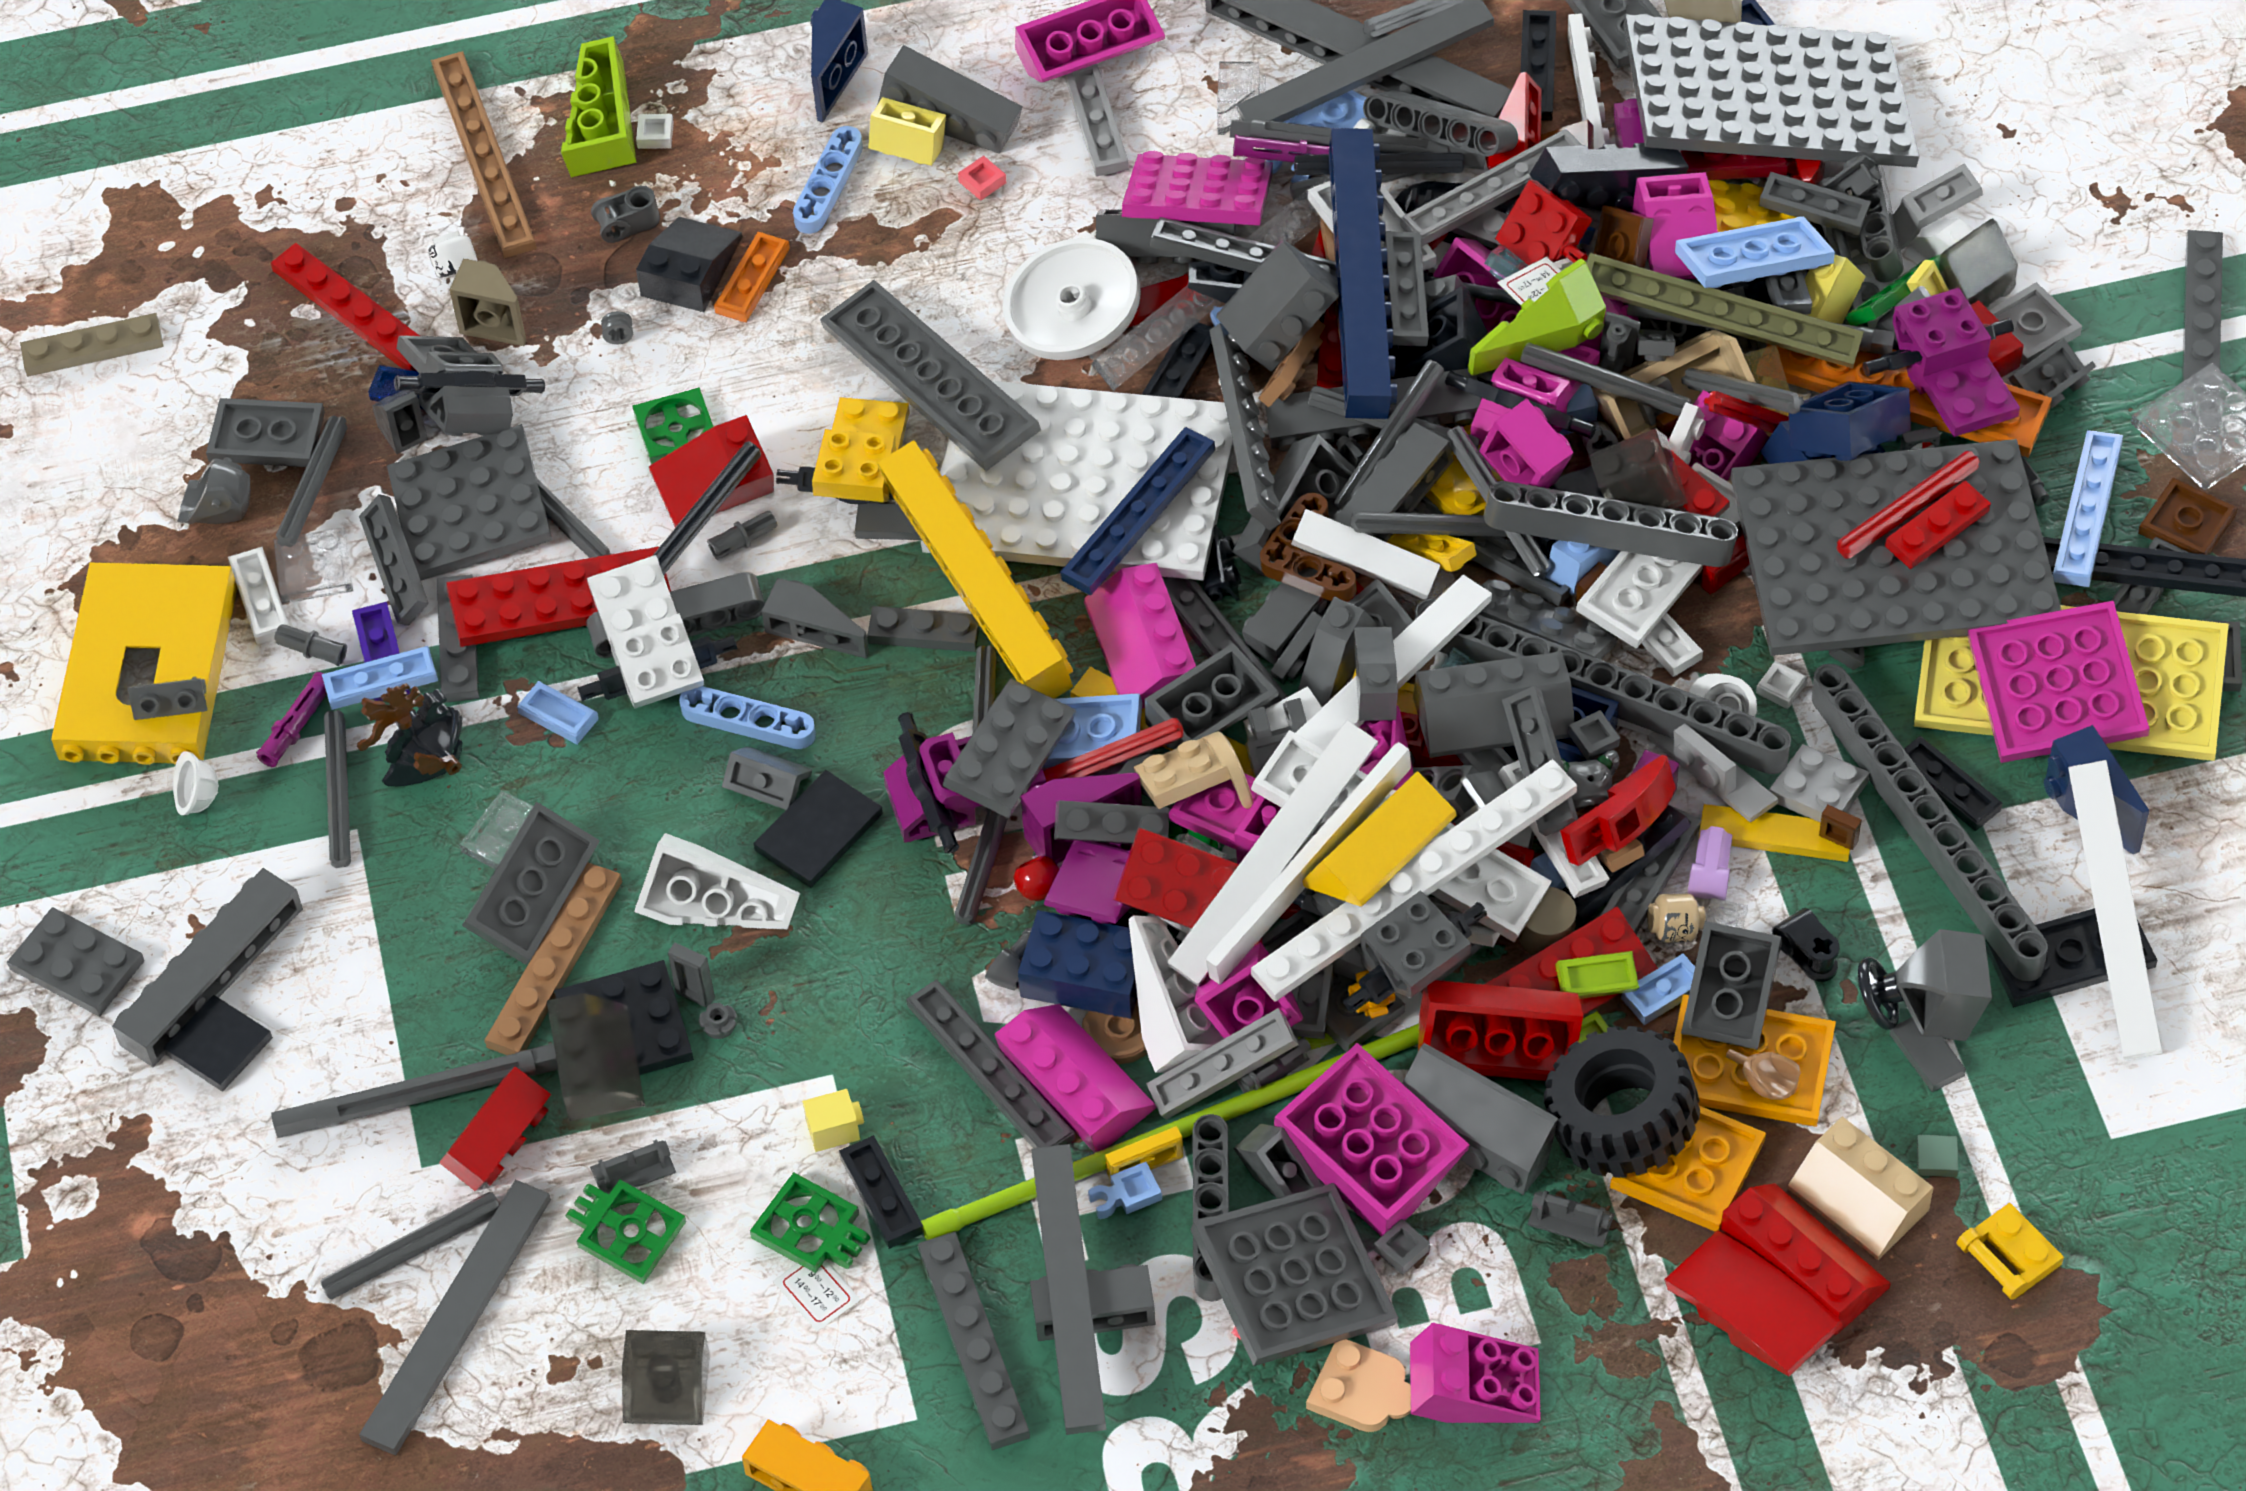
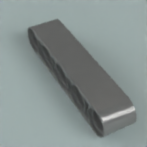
(1440, 123)
(1880, 234)
(701, 607)
(1209, 1189)

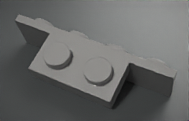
(1716, 772)

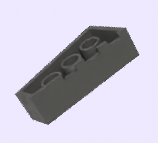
(971, 109)

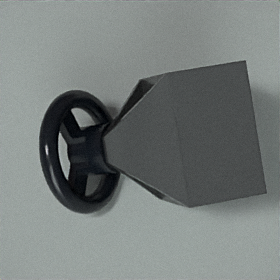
(1940, 983)

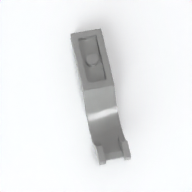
(1925, 207)

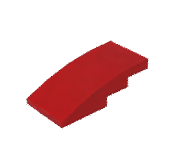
(1753, 1303)

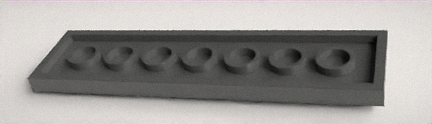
(930, 375)

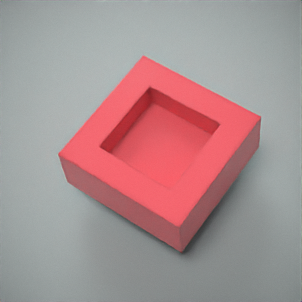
(982, 178)

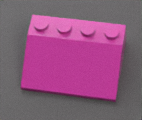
(1371, 1139)

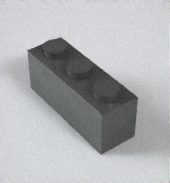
(1117, 1299)

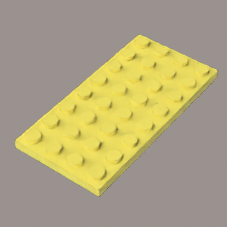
(2174, 666)

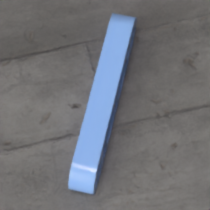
(827, 179)
(750, 711)

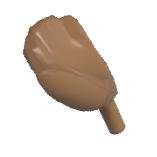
(1769, 1073)

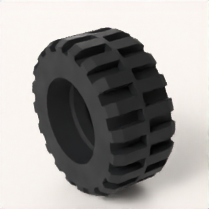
(1629, 1139)

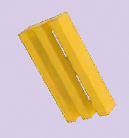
(1154, 1150)

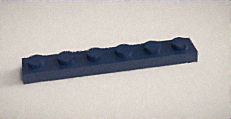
(1137, 511)

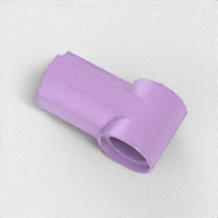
(1711, 872)

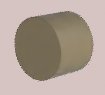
(1550, 921)

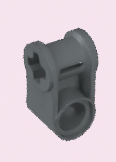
(629, 213)

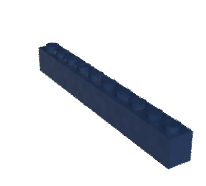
(1360, 274)

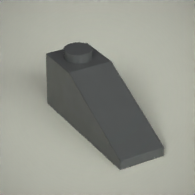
(808, 617)
(1333, 650)
(1375, 673)

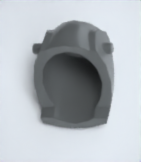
(218, 495)

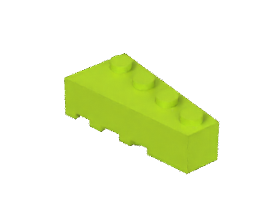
(600, 116)

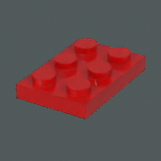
(1171, 878)

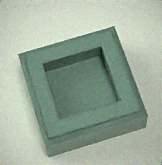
(1937, 1155)

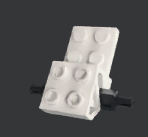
(646, 637)

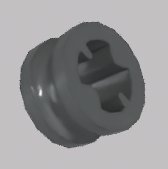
(617, 327)

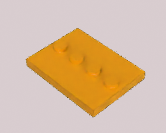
(1722, 1080)

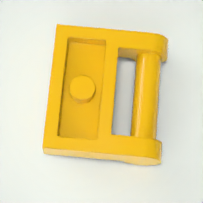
(2019, 1243)

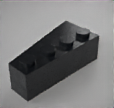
(1603, 174)

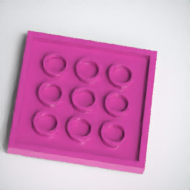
(1198, 188)
(2057, 677)

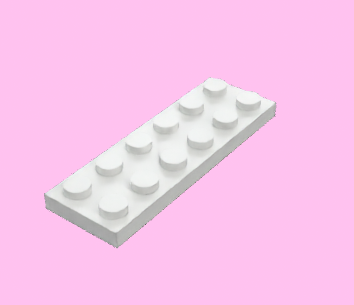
(1642, 588)

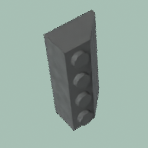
(1134, 235)
(1307, 468)
(1464, 706)
(1504, 1132)

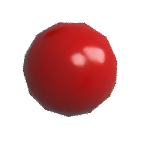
(1036, 877)

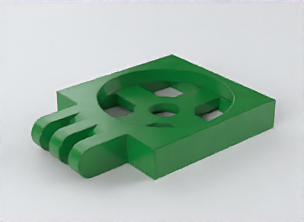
(669, 406)
(602, 1212)
(834, 1239)

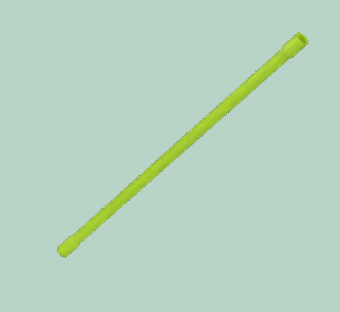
(955, 1219)

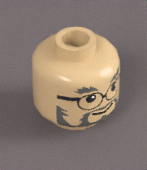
(1675, 918)

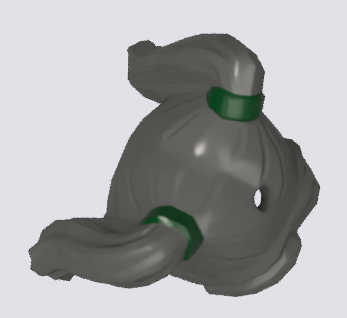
(1592, 779)

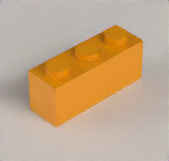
(792, 1463)

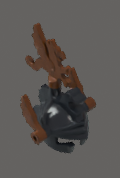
(424, 738)

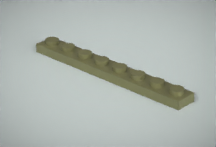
(1725, 311)

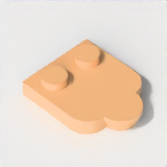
(1360, 1387)

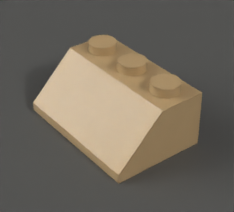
(1861, 1188)

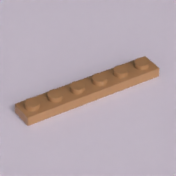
(553, 960)

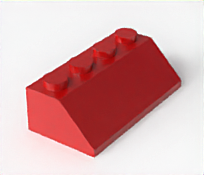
(1500, 1027)
(1804, 1250)

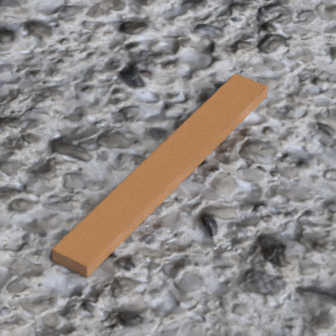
(483, 155)

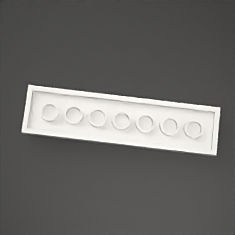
(1496, 881)

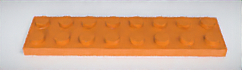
(1824, 375)

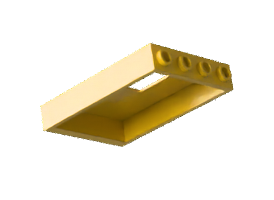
(142, 606)

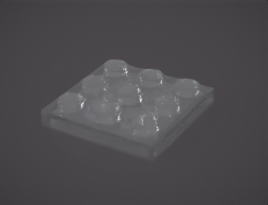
(2199, 425)

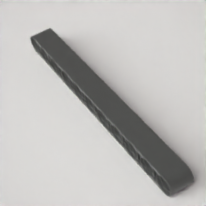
(1640, 698)
(1929, 823)

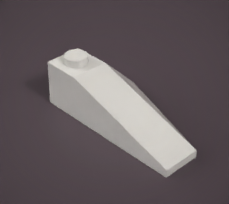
(708, 889)
(1169, 1017)

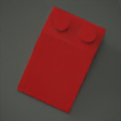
(695, 465)

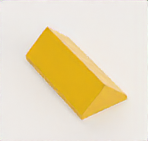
(1382, 843)

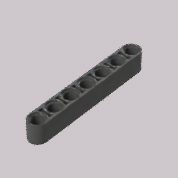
(1610, 524)

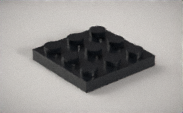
(652, 1011)

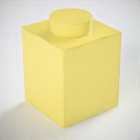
(832, 1119)

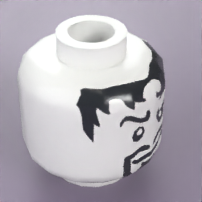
(448, 253)

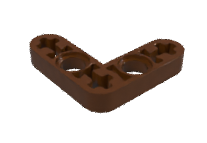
(1297, 559)

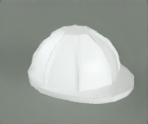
(1726, 691)
(193, 784)

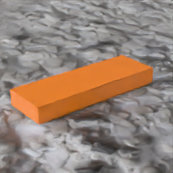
(751, 277)

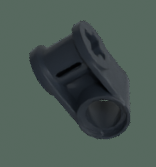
(1809, 945)

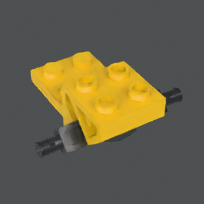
(849, 453)

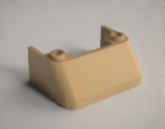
(1707, 352)

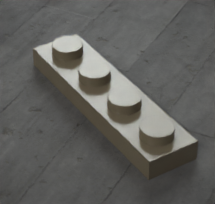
(91, 344)

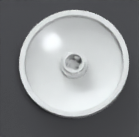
(1071, 299)

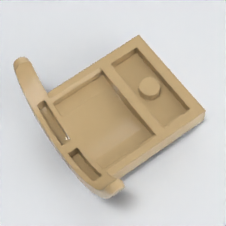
(1192, 769)

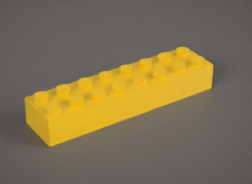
(976, 571)

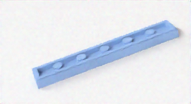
(2087, 508)

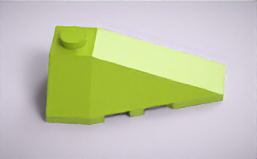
(1556, 320)

